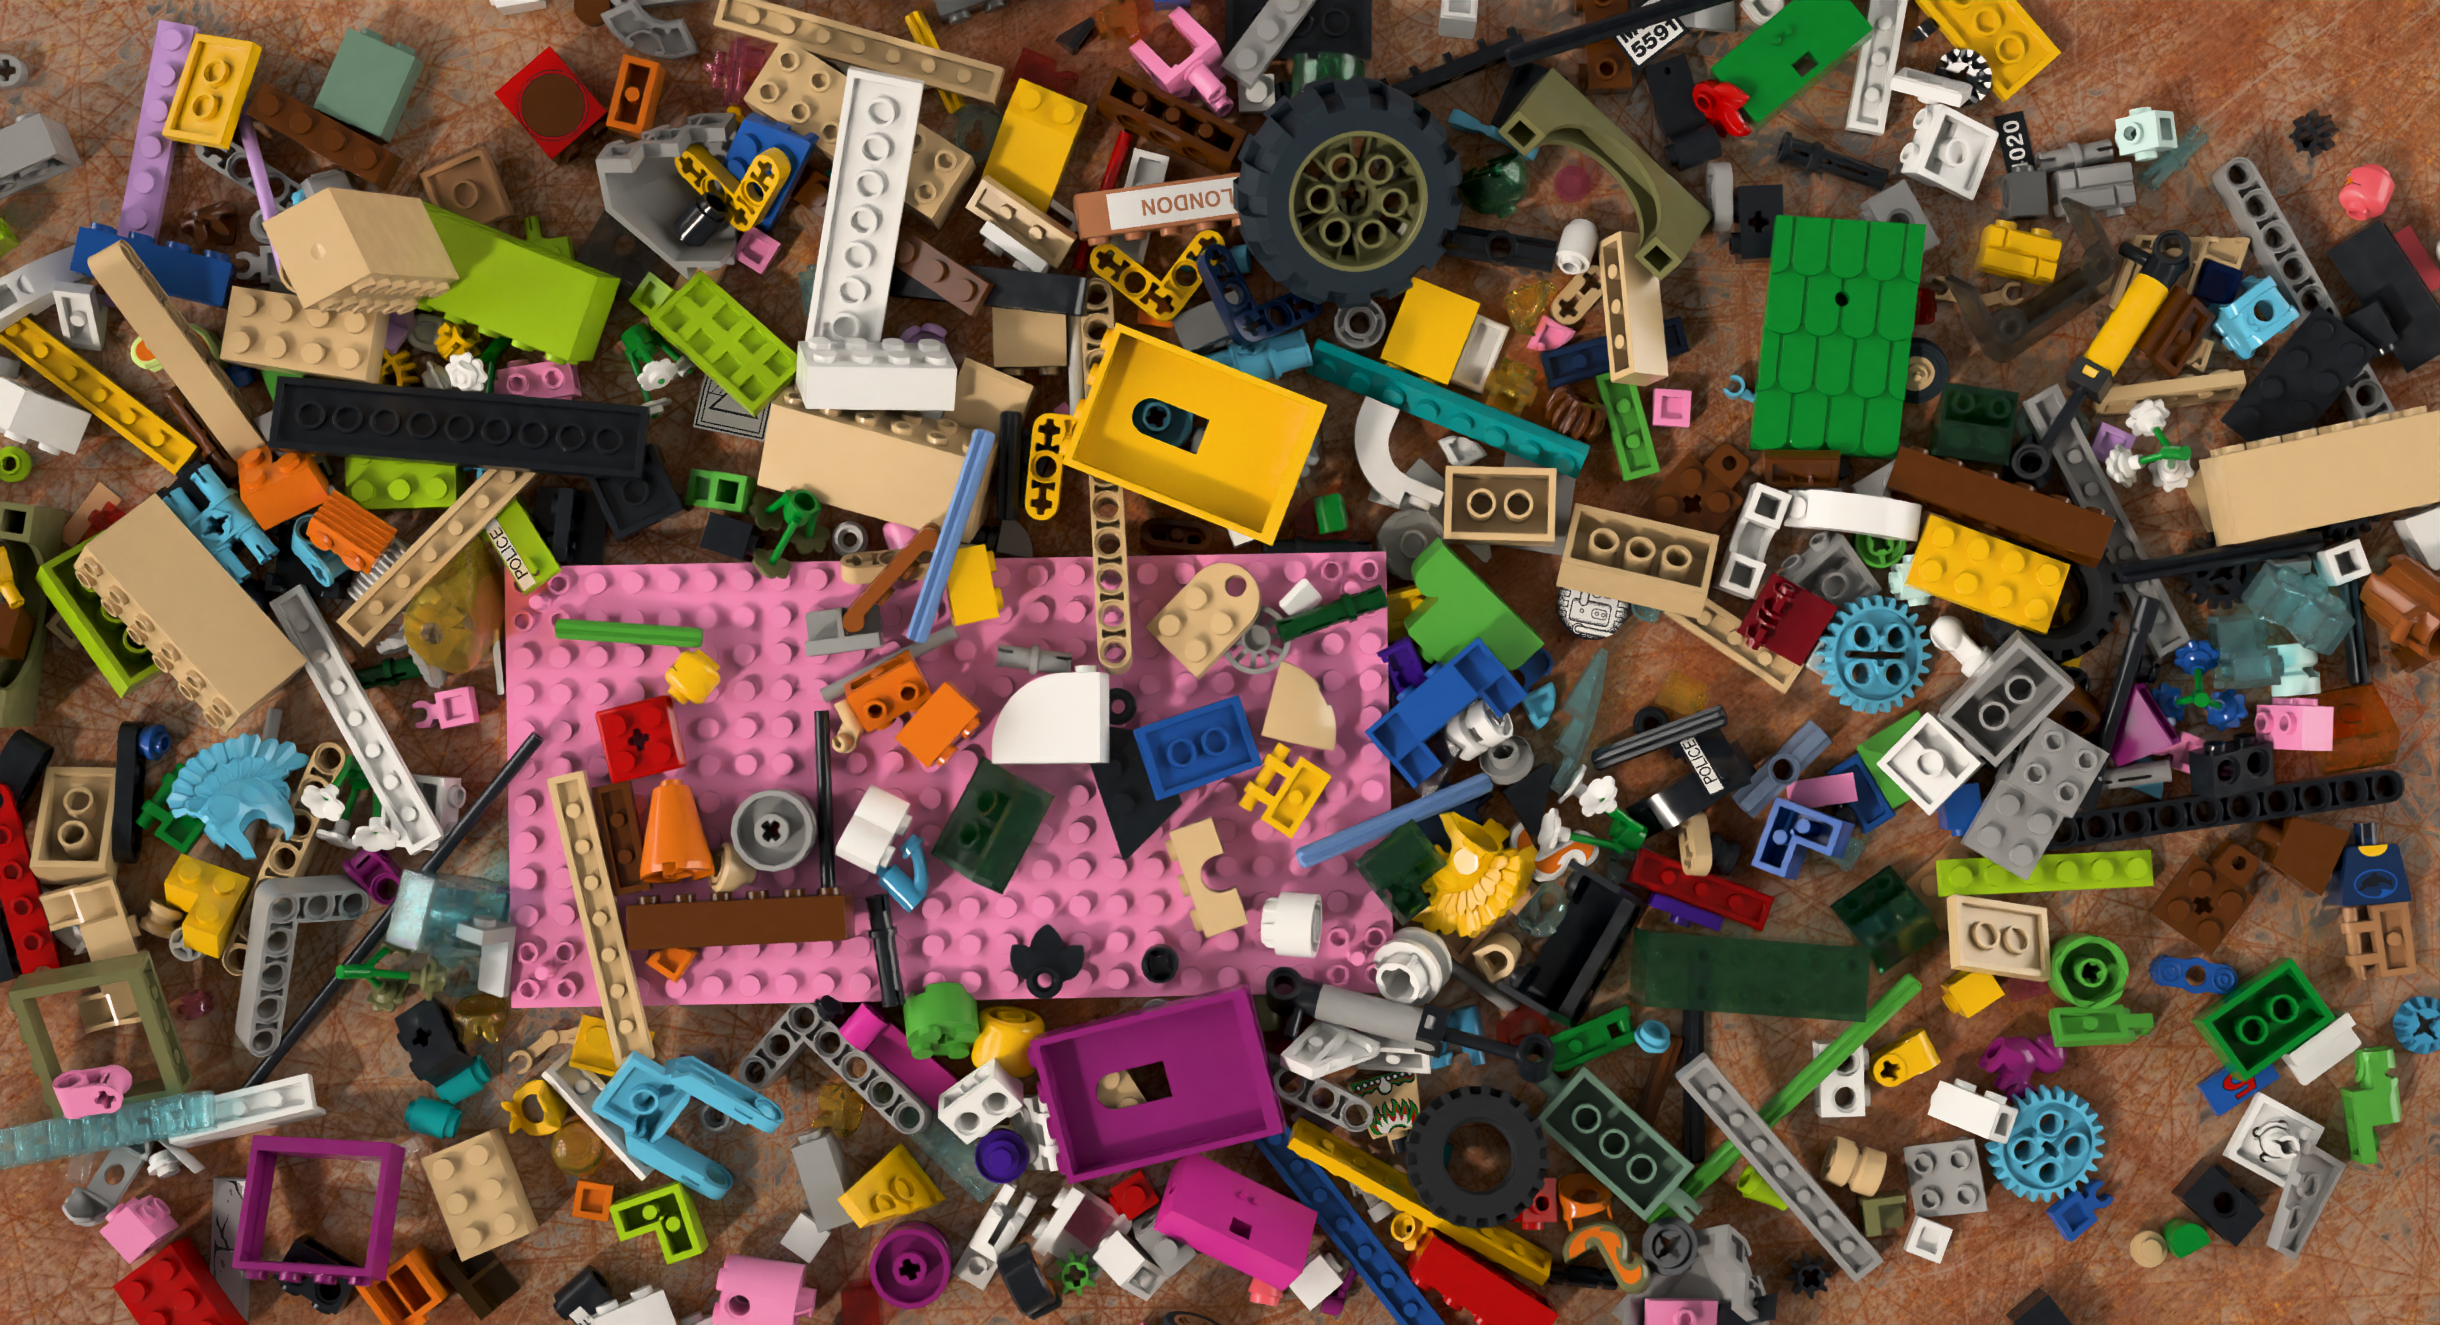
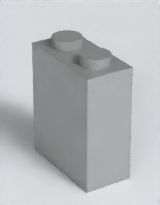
(823, 1176)

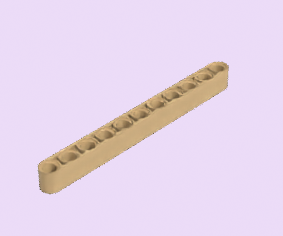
(1107, 493)

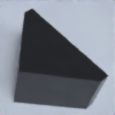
(1529, 797)

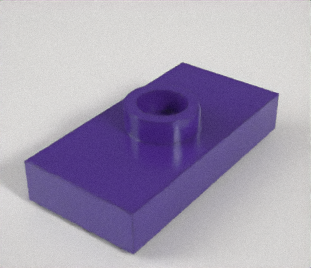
(1403, 664)
(1684, 913)

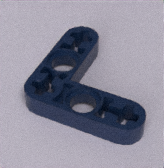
(1246, 310)

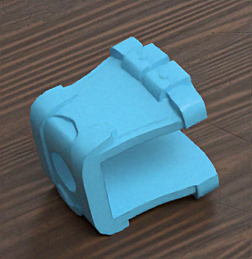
(2237, 320)

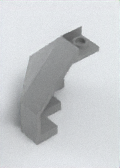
(649, 193)
(1717, 1273)

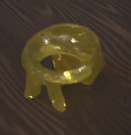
(482, 1016)
(840, 1108)

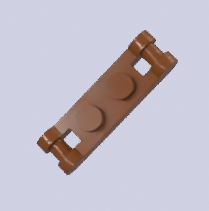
(880, 588)

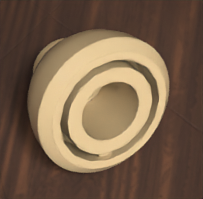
(730, 870)

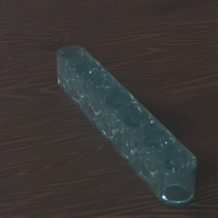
(100, 1132)

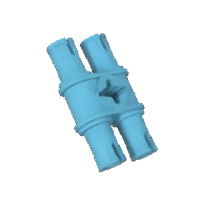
(1268, 357)
(238, 523)

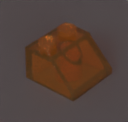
(2361, 730)

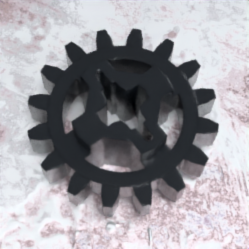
(2228, 582)

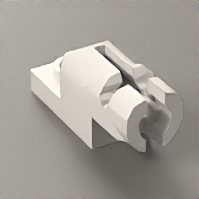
(993, 1237)

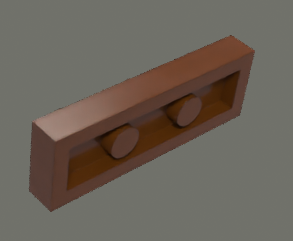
(621, 836)

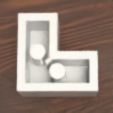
(39, 417)

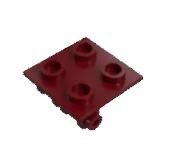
(1786, 619)

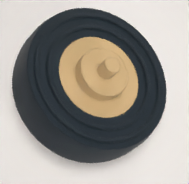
(1926, 371)

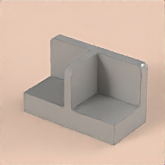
(829, 636)

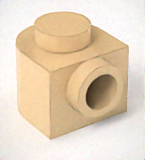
(1497, 955)

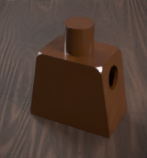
(2301, 850)

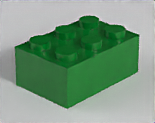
(2263, 1019)

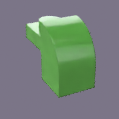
(720, 491)

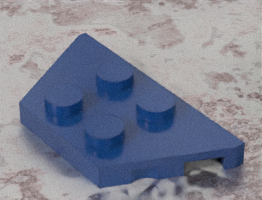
(756, 136)

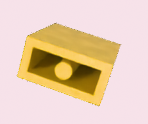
(1429, 332)

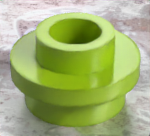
(23, 464)

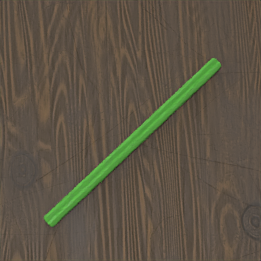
(1800, 1086)

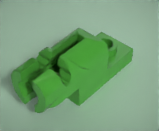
(2371, 1102)

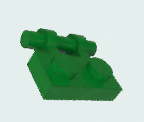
(178, 833)

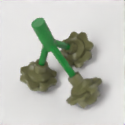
(390, 989)

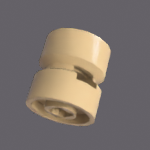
(1848, 1164)

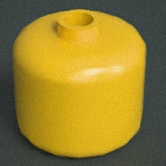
(1006, 1035)

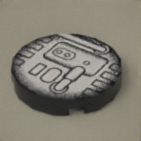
(1589, 614)

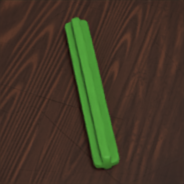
(629, 633)

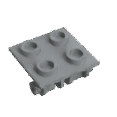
(1945, 1178)

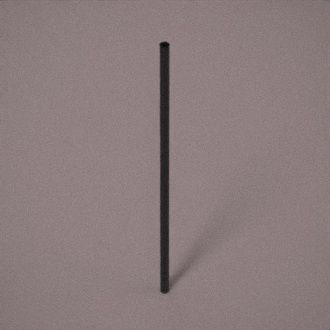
(381, 926)

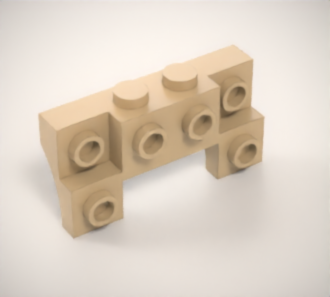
(107, 934)

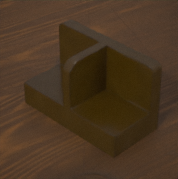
(479, 1280)

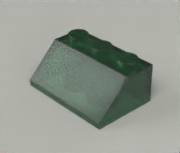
(992, 825)

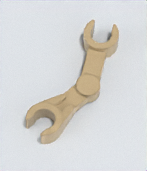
(1989, 298)
(548, 1039)

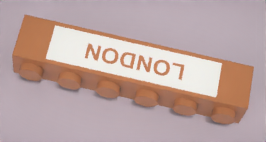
(1155, 208)

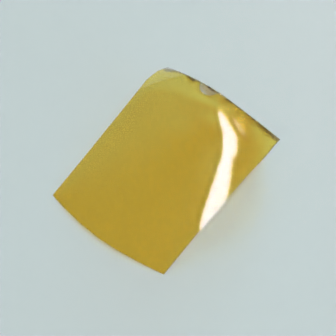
(463, 588)

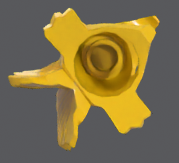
(1478, 878)

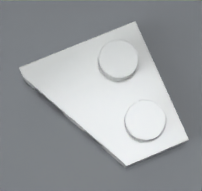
(1327, 1049)

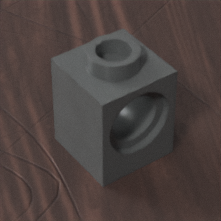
(2024, 194)

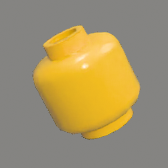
(692, 677)

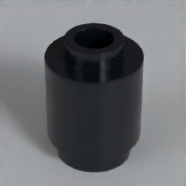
(701, 219)

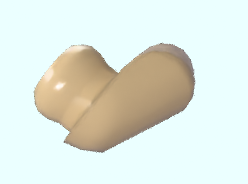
(850, 730)

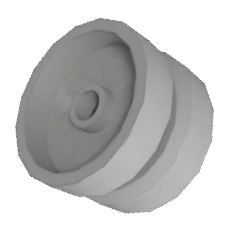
(753, 833)

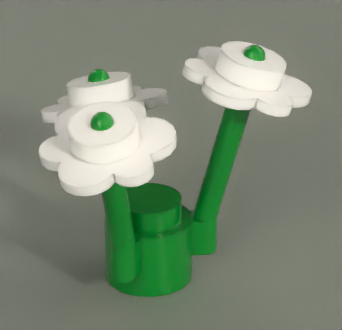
(641, 346)

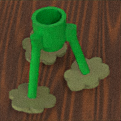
(803, 529)

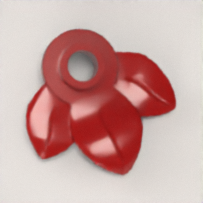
(1721, 106)

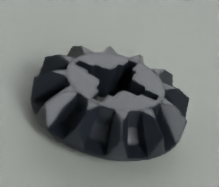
(1978, 73)
(1654, 1247)

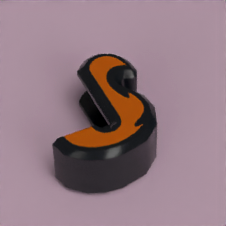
(1029, 1288)

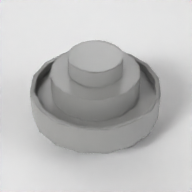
(1508, 760)

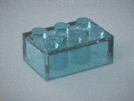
(432, 905)

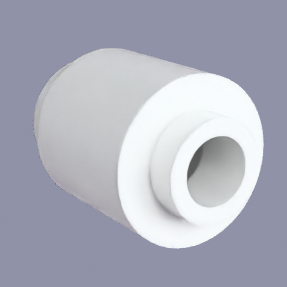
(1576, 247)

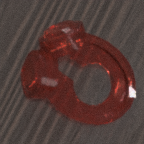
(1512, 1021)

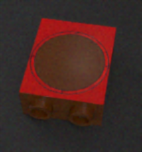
(554, 107)

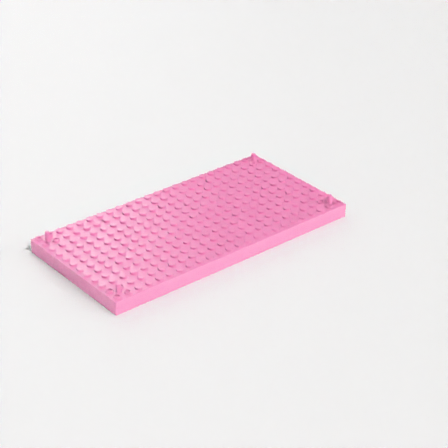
(761, 737)

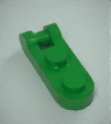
(1592, 1038)

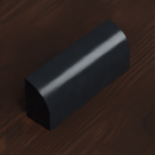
(2379, 267)

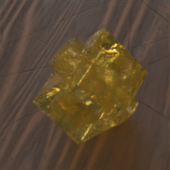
(1511, 387)

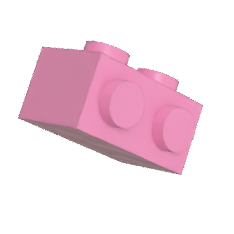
(2295, 724)
(139, 1227)

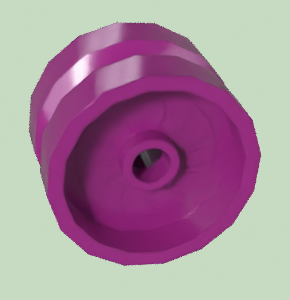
(905, 1285)

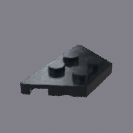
(1129, 795)

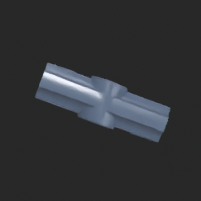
(1798, 751)

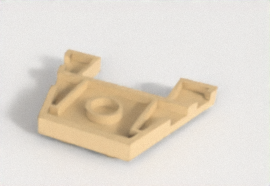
(2221, 250)

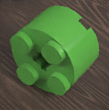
(2104, 979)
(941, 1021)

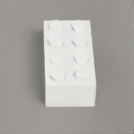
(875, 374)

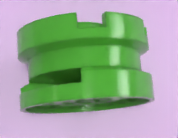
(1876, 551)

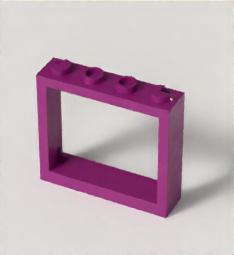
(257, 1199)

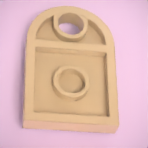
(1205, 619)

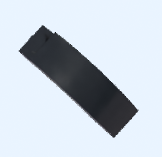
(1678, 799)

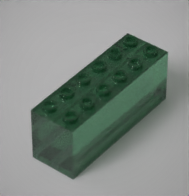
(1749, 974)

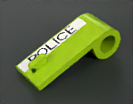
(521, 546)

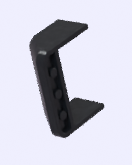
(1581, 949)

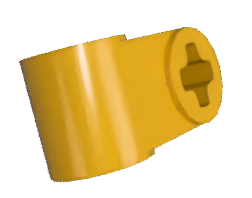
(1908, 1055)

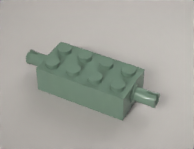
(1615, 1143)

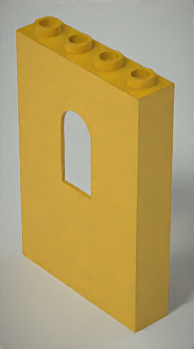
(1247, 454)

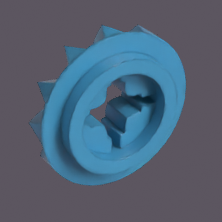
(2406, 1024)

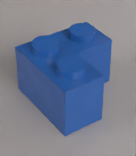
(1792, 831)

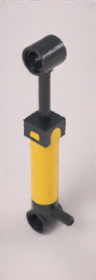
(2094, 372)

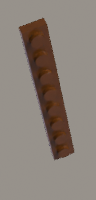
(913, 253)

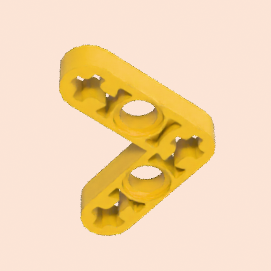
(698, 161)
(1169, 284)
(1067, 425)

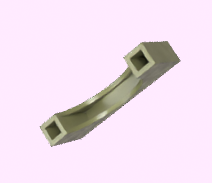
(1665, 211)
(31, 539)

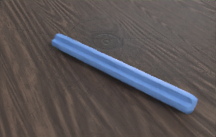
(950, 535)
(1389, 821)

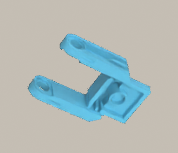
(651, 1096)

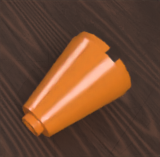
(674, 837)

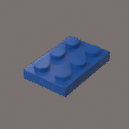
(1197, 747)

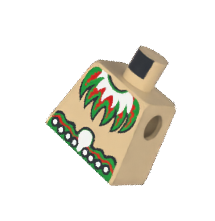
(1393, 1102)

